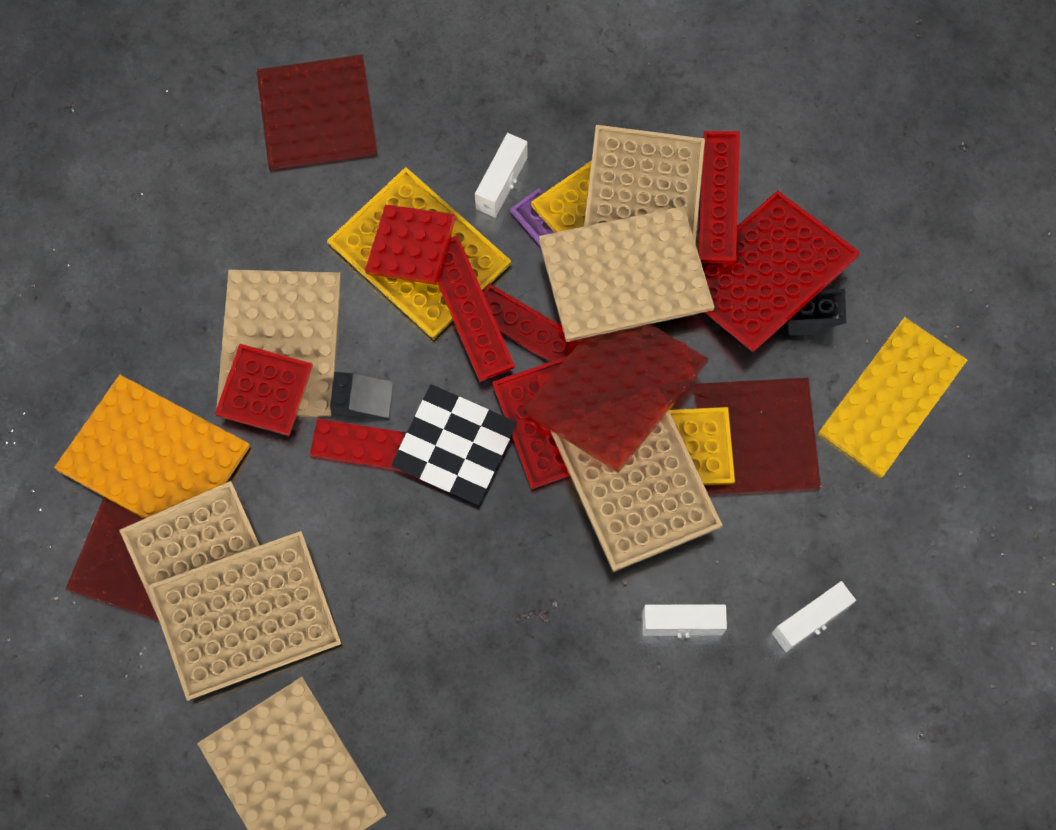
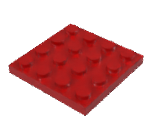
(410, 244)
(264, 389)

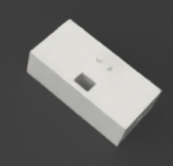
(501, 175)
(813, 616)
(684, 620)

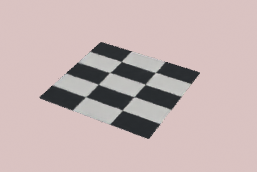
(454, 444)

